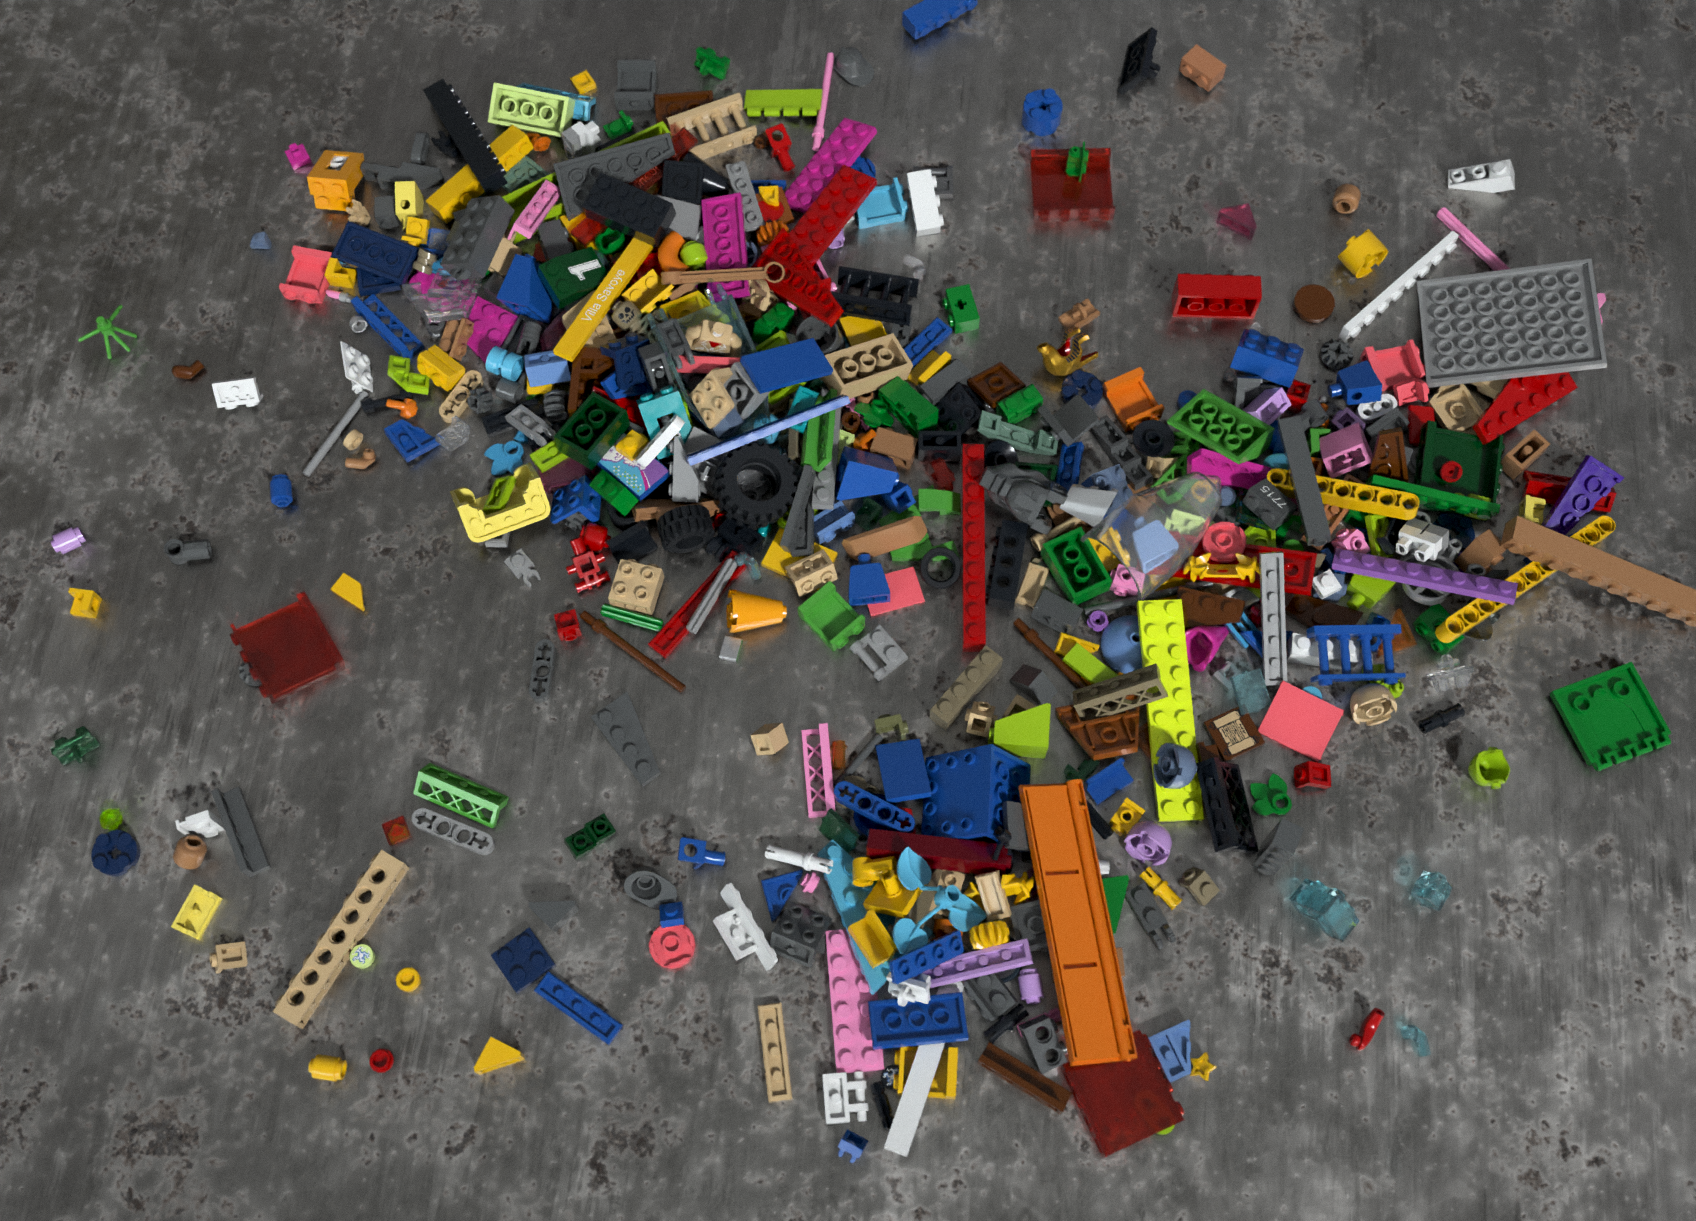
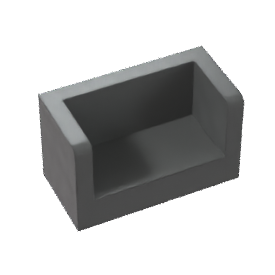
(1245, 390)

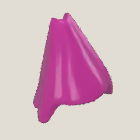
(1203, 644)

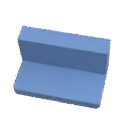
(546, 369)

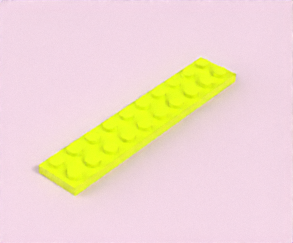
(1172, 717)

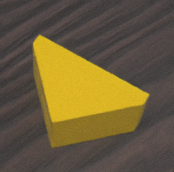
(495, 1056)

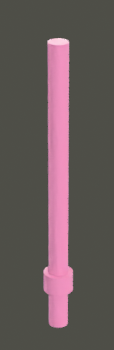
(818, 131)

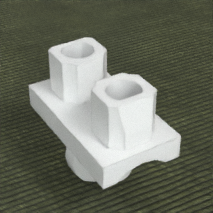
(911, 989)

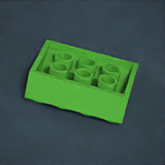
(1223, 427)

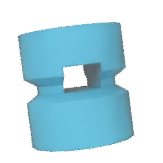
(505, 364)

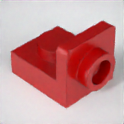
(567, 625)
(1313, 775)

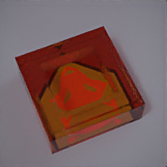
(396, 830)

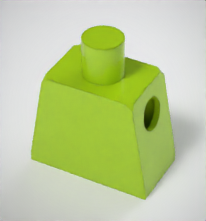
(1366, 590)

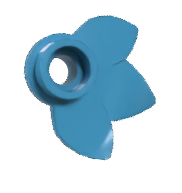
(503, 459)

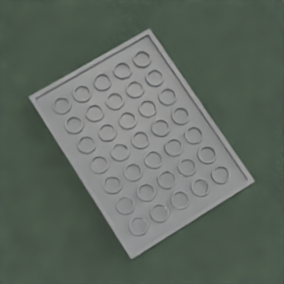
(1511, 323)

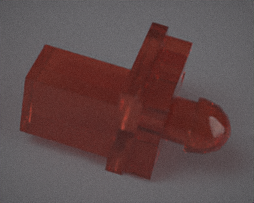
(942, 474)

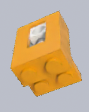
(335, 179)

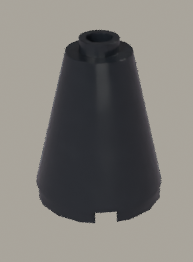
(714, 183)

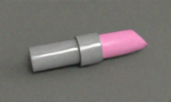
(341, 296)

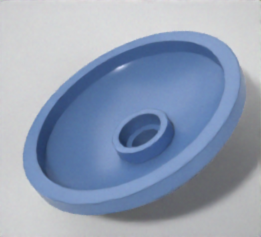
(1118, 646)

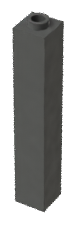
(1304, 481)

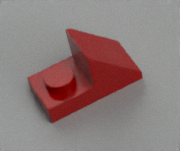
(1297, 395)

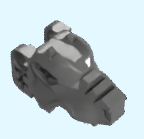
(1023, 493)

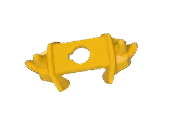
(1200, 567)
(1010, 883)

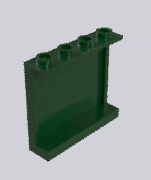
(1479, 463)

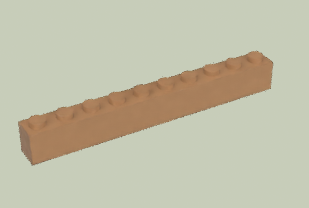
(1600, 569)

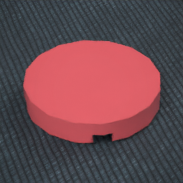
(1223, 541)
(672, 946)

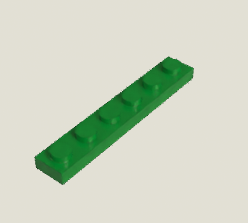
(1440, 498)

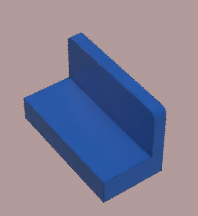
(1108, 782)

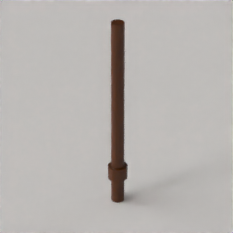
(601, 628)
(1032, 637)

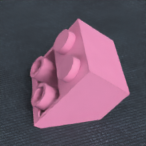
(1345, 450)

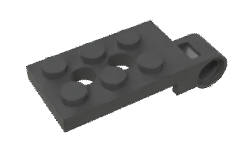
(508, 389)

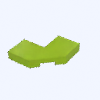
(411, 382)

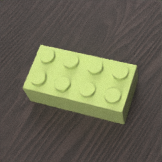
(530, 110)

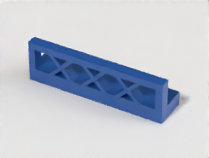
(385, 330)

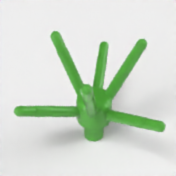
(107, 328)

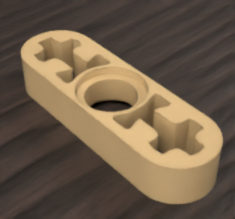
(461, 387)

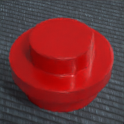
(381, 1060)

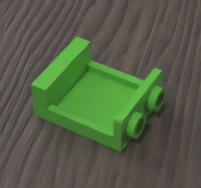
(831, 617)

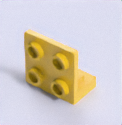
(647, 292)

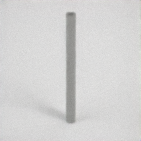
(335, 434)

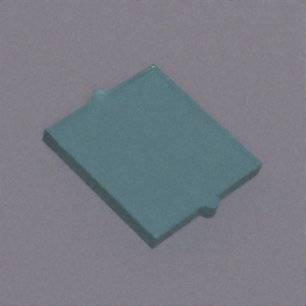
(1250, 691)

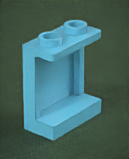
(883, 206)

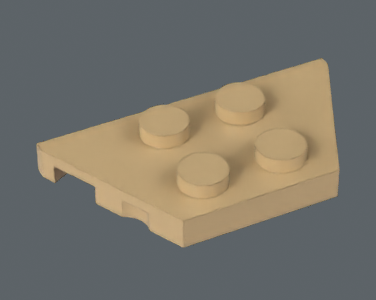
(602, 333)
(1455, 408)

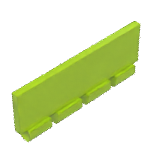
(785, 100)

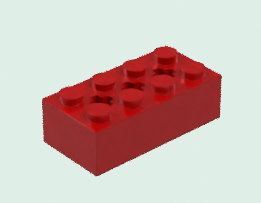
(1216, 296)

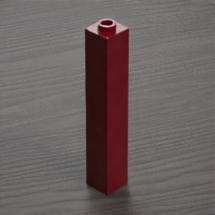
(939, 851)

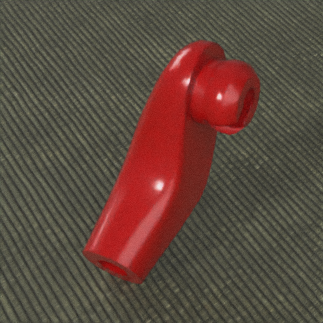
(1367, 1029)

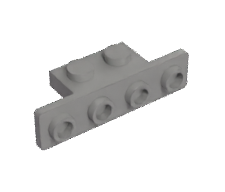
(741, 182)

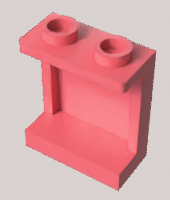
(306, 276)
(1395, 364)

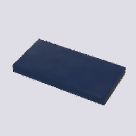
(375, 253)

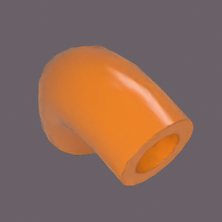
(669, 252)

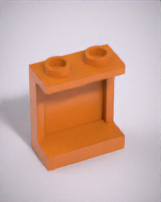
(1131, 399)

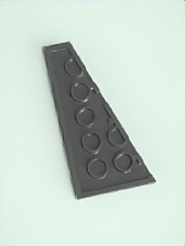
(621, 162)

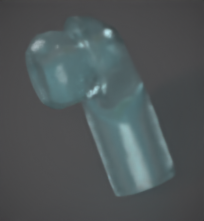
(1418, 1036)

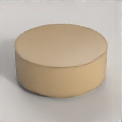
(353, 439)

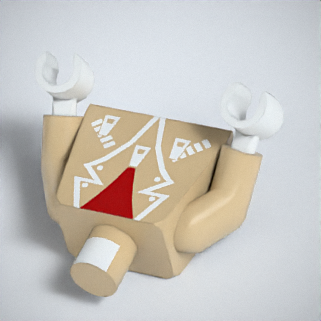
(714, 339)

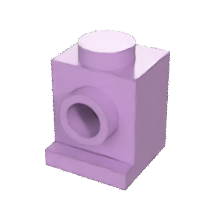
(1345, 418)

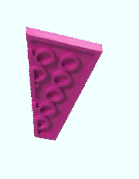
(490, 321)

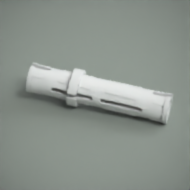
(807, 861)

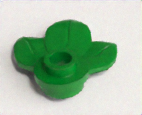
(874, 413)
(1268, 794)

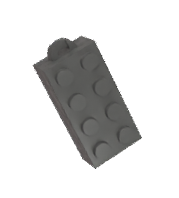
(477, 237)

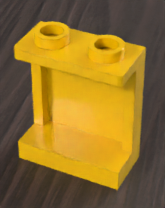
(945, 1077)

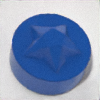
(1184, 397)

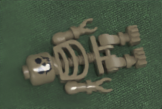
(629, 317)

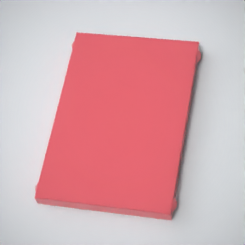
(903, 592)

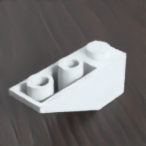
(1485, 177)

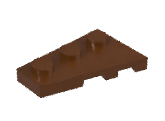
(676, 103)

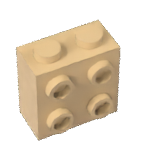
(636, 586)

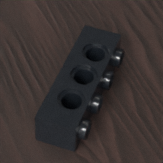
(1013, 533)

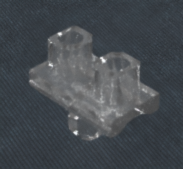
(1460, 674)

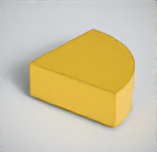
(769, 194)

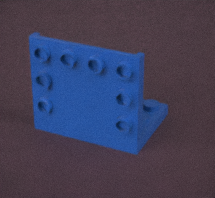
(970, 791)

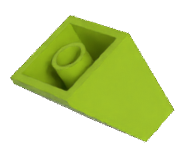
(1023, 733)

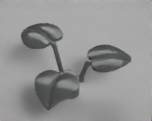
(1483, 630)

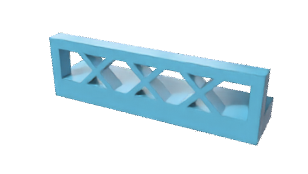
(582, 104)

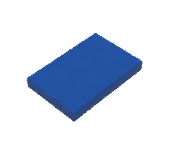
(903, 771)

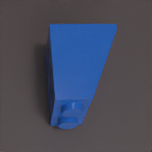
(524, 291)
(864, 474)

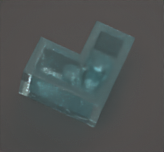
(1326, 907)

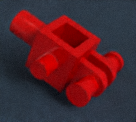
(585, 564)

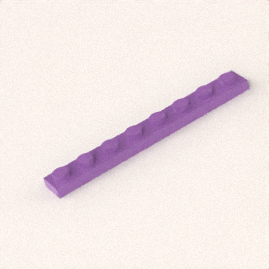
(1425, 576)

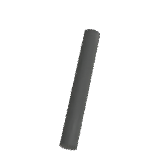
(858, 760)

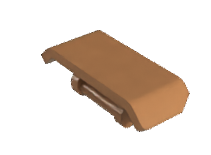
(886, 538)

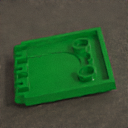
(1611, 717)

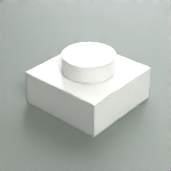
(1326, 584)

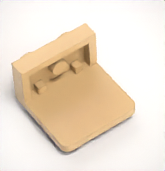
(712, 397)

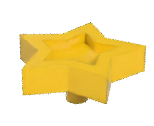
(1202, 1066)

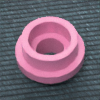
(809, 882)

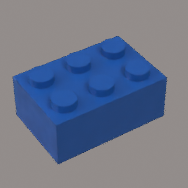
(1267, 357)

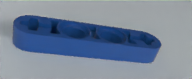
(872, 811)

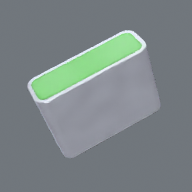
(730, 648)

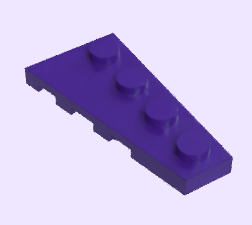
(1580, 495)

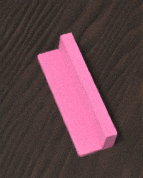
(536, 210)

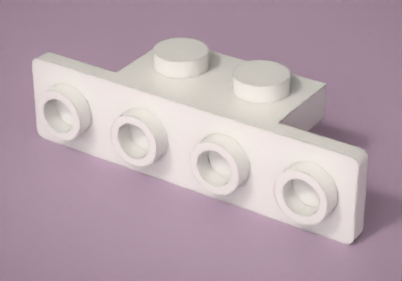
(741, 930)

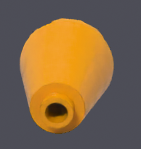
(752, 611)

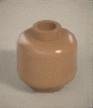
(1346, 198)
(190, 852)

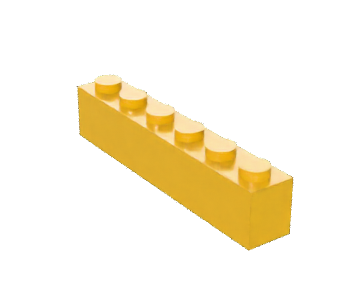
(458, 191)

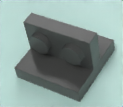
(1029, 924)

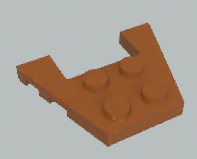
(1106, 735)

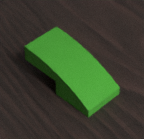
(939, 500)

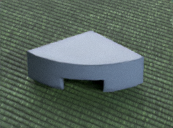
(260, 241)

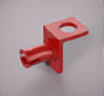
(781, 148)

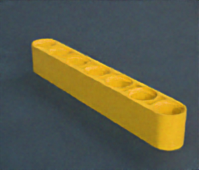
(1354, 491)

